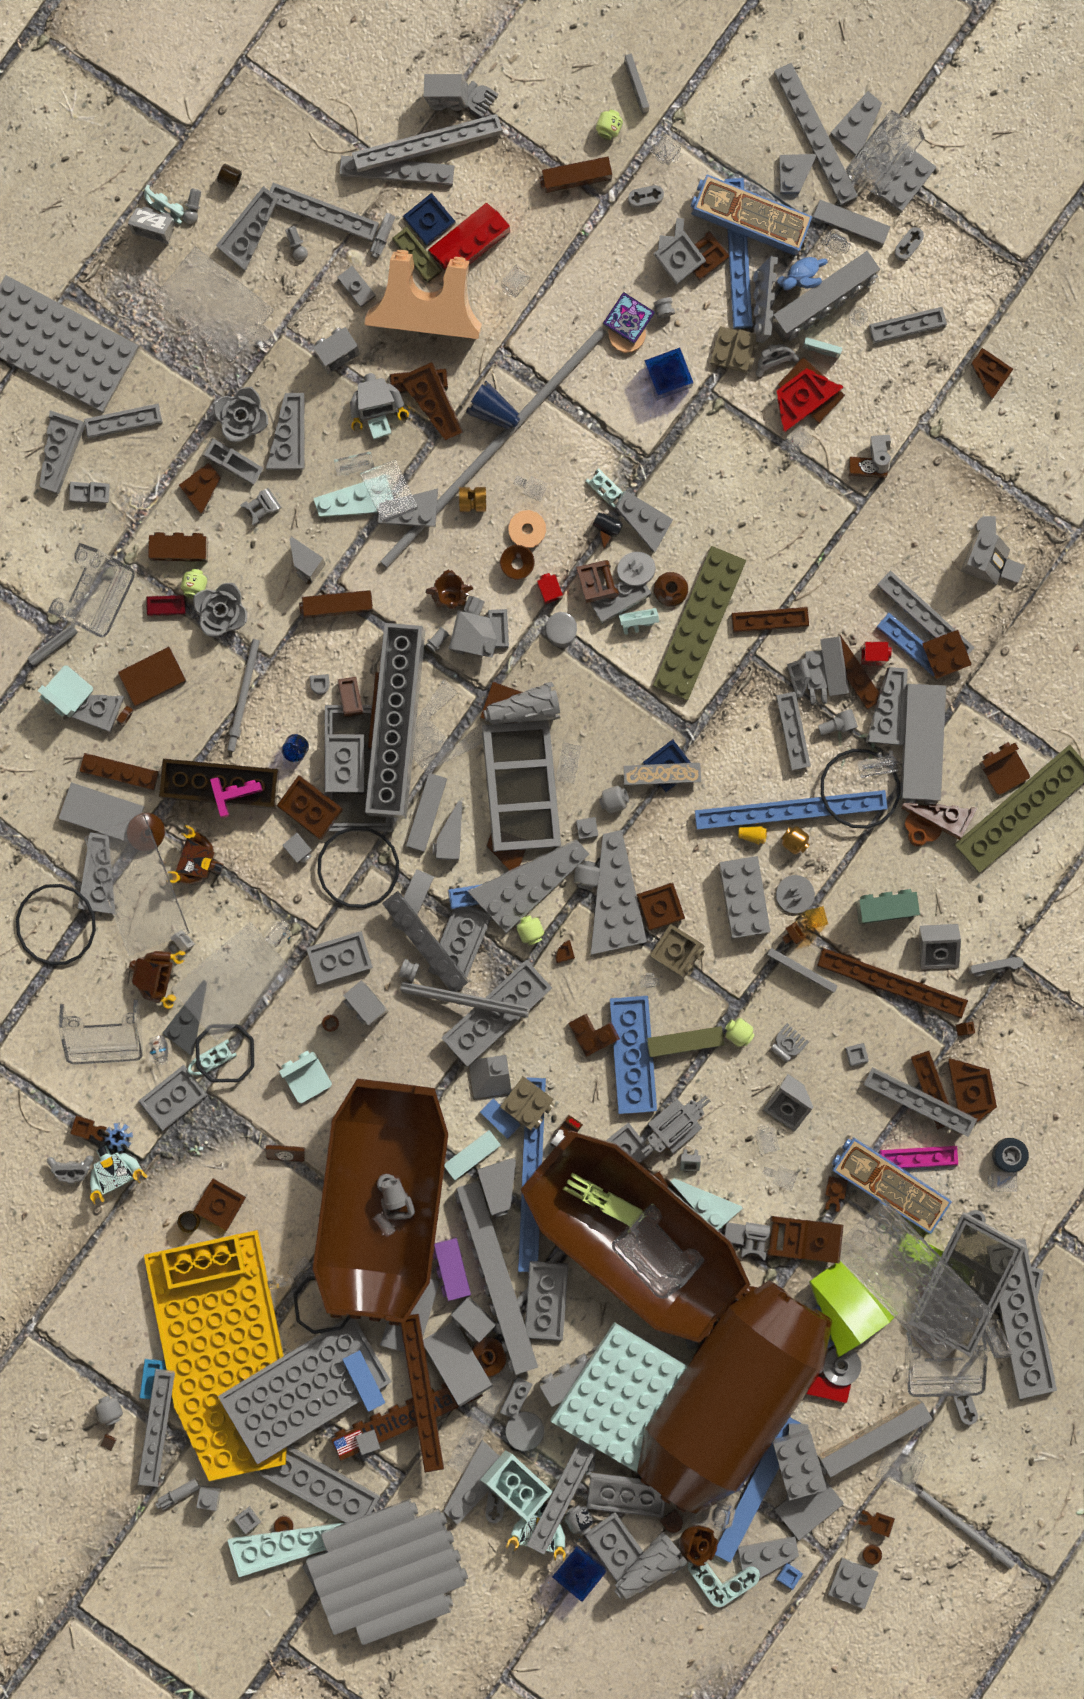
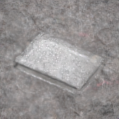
(389, 491)

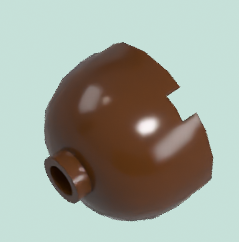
(698, 1544)

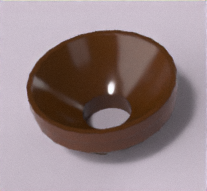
(517, 552)
(664, 596)

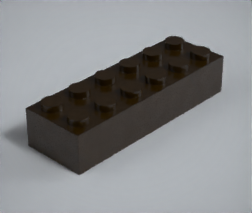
(192, 782)

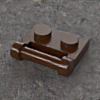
(714, 255)
(591, 583)
(792, 1238)

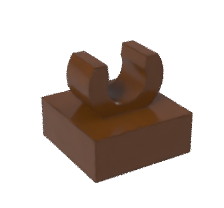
(794, 934)

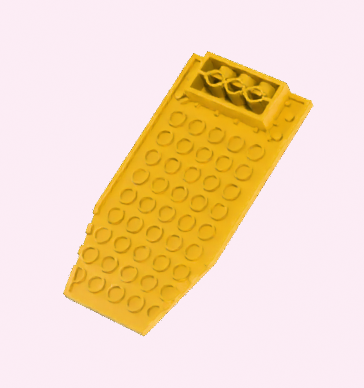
(215, 1333)

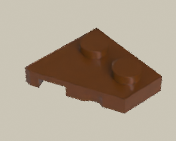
(990, 371)
(201, 486)

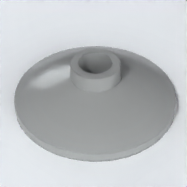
(848, 1373)

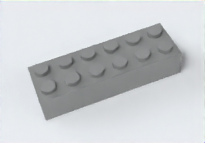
(827, 295)

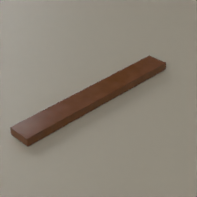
(892, 983)
(422, 1394)

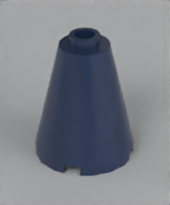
(493, 407)

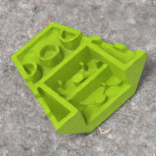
(850, 1305)

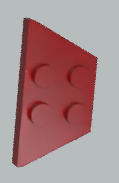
(803, 396)

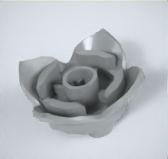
(228, 408)
(226, 596)

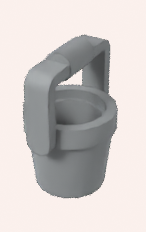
(394, 1198)

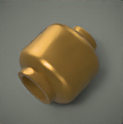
(795, 840)

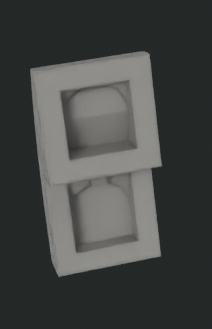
(89, 492)

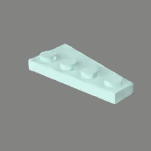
(345, 502)

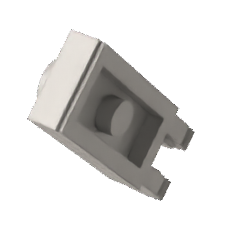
(818, 675)
(997, 966)

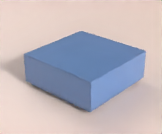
(789, 1576)

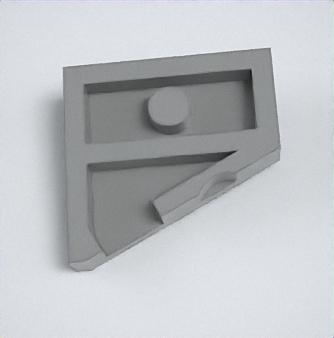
(794, 171)

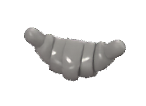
(774, 356)
(70, 1171)

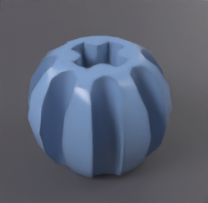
(119, 1144)

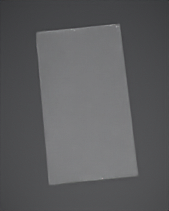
(136, 885)

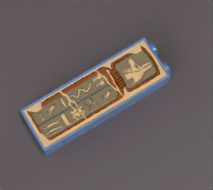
(750, 214)
(889, 1181)

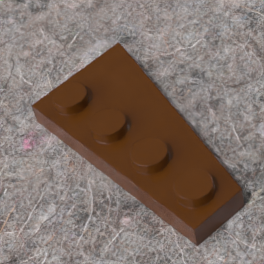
(432, 398)

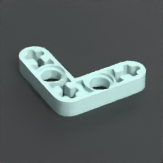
(723, 1588)

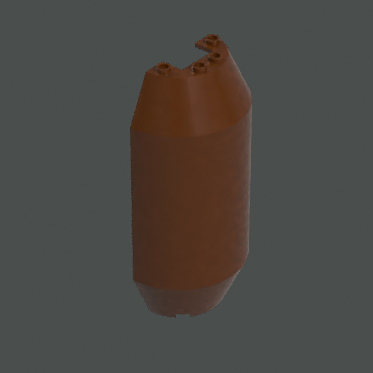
(373, 1134)
(588, 1242)
(733, 1398)

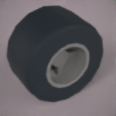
(1010, 1155)

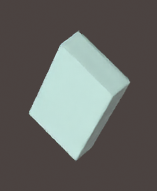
(822, 347)

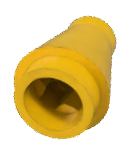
(753, 834)

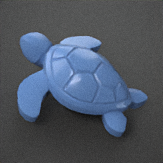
(802, 273)

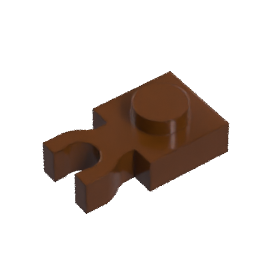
(85, 1128)
(835, 1189)
(880, 1523)

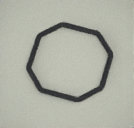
(225, 1080)
(303, 1324)

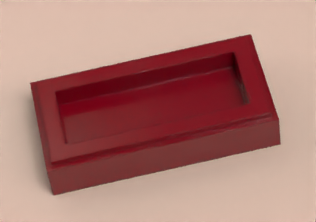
(166, 605)

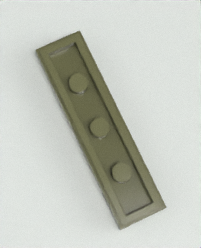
(685, 1041)

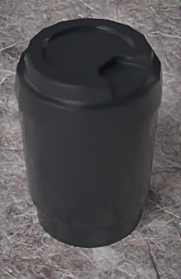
(608, 524)

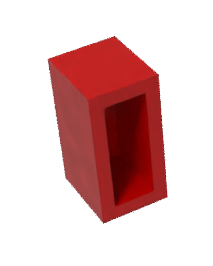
(875, 653)

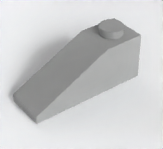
(450, 837)

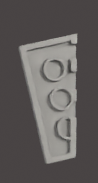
(289, 438)
(890, 710)
(470, 1488)

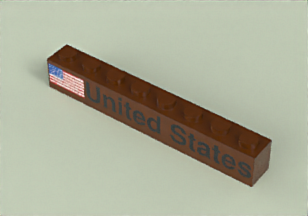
(392, 1422)

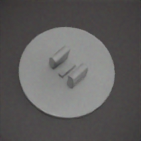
(636, 569)
(795, 894)

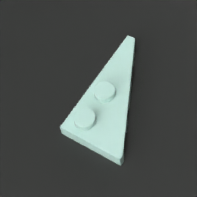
(709, 1206)

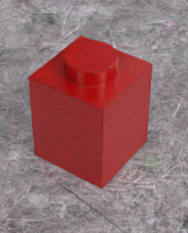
(549, 588)

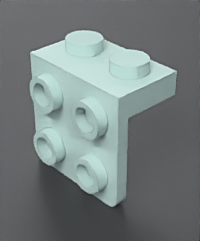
(66, 691)
(305, 1076)

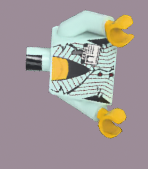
(112, 1172)
(523, 1530)

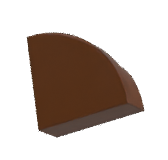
(565, 952)

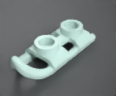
(161, 202)
(599, 481)
(208, 1061)

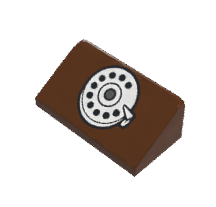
(863, 468)
(285, 1153)

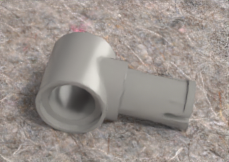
(842, 722)

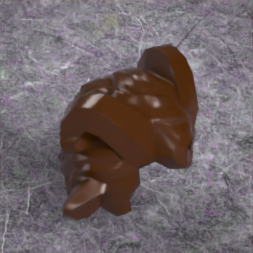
(449, 590)

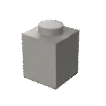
(298, 849)
(208, 1498)

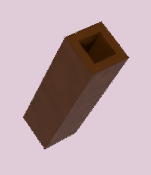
(576, 174)
(336, 604)

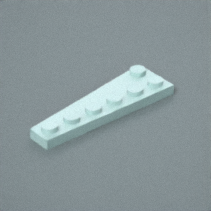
(275, 1548)

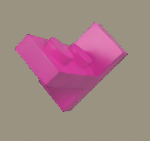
(232, 793)

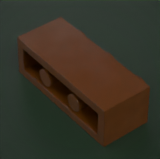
(178, 547)

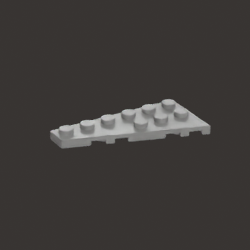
(520, 889)
(617, 908)

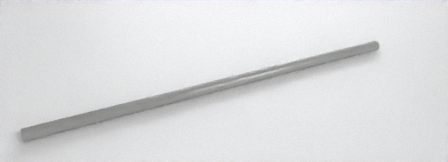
(498, 441)

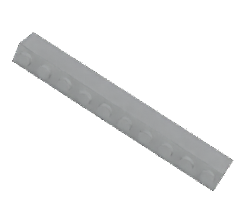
(497, 1278)

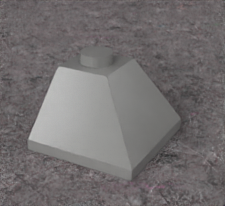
(473, 634)
(490, 1076)
(789, 1103)

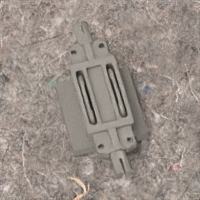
(675, 1125)

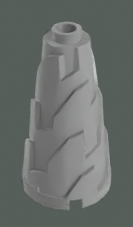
(532, 705)
(653, 1565)

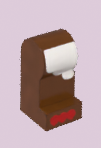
(569, 1124)

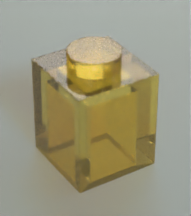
(815, 918)

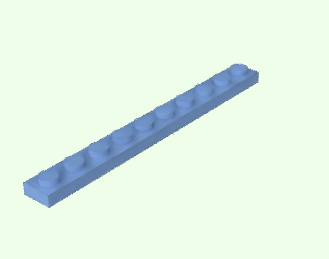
(790, 810)
(531, 1161)

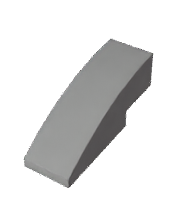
(232, 461)
(417, 892)

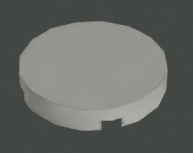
(525, 1431)

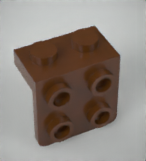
(1004, 768)

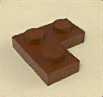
(591, 1039)

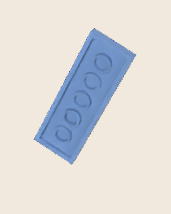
(632, 1063)

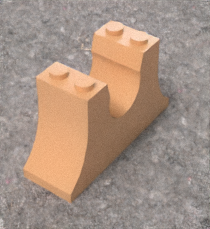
(435, 312)

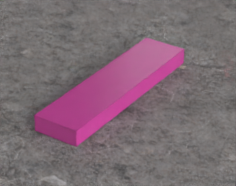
(922, 1156)

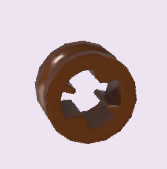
(328, 1018)

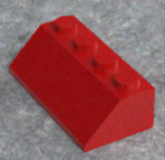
(471, 237)

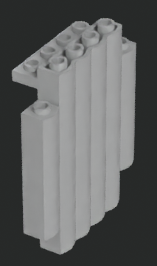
(387, 1571)

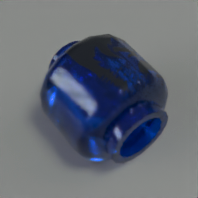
(295, 748)

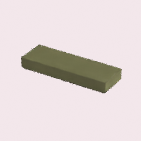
(422, 260)

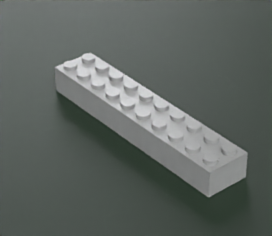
(395, 721)

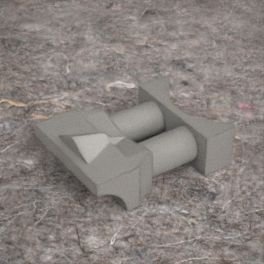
(269, 504)
(757, 1232)

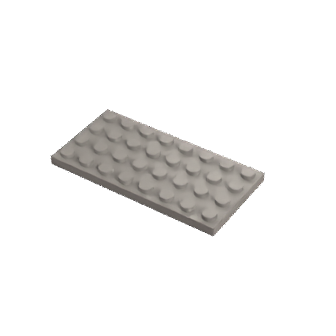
(61, 345)
(299, 1391)

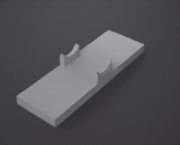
(483, 1027)

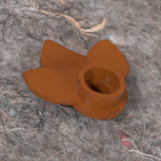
(926, 831)

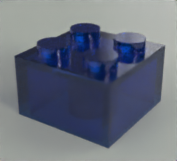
(668, 373)
(579, 1572)

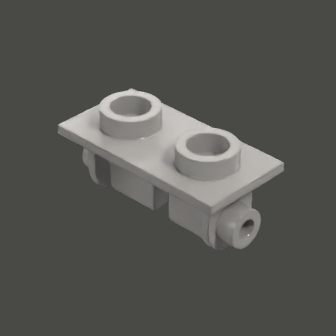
(516, 1397)

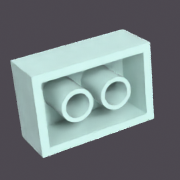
(516, 1485)

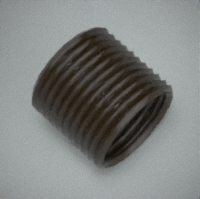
(229, 176)
(197, 1221)

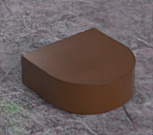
(124, 716)
(672, 1521)

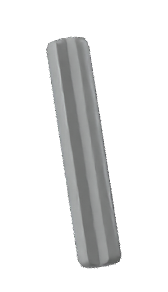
(52, 645)

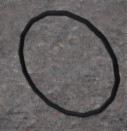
(833, 814)
(358, 905)
(89, 908)

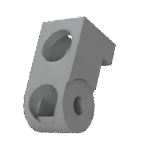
(880, 458)

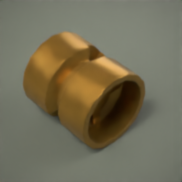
(477, 494)

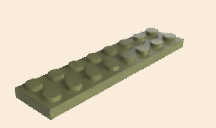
(699, 623)
(1022, 809)

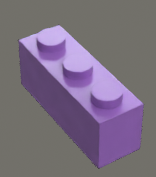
(451, 1269)

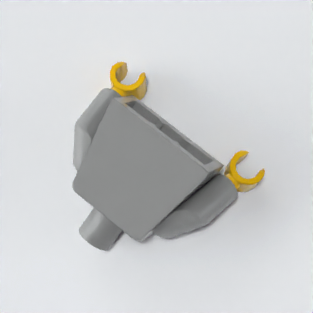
(375, 399)

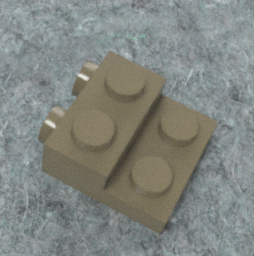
(734, 349)
(678, 951)
(527, 1103)

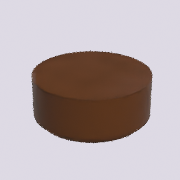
(283, 1523)
(872, 1554)

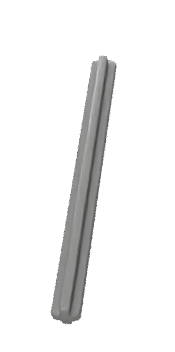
(464, 999)

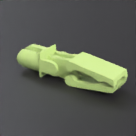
(611, 1205)

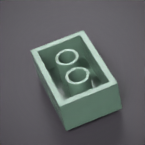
(887, 906)

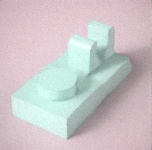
(643, 617)

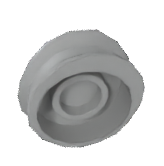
(561, 629)

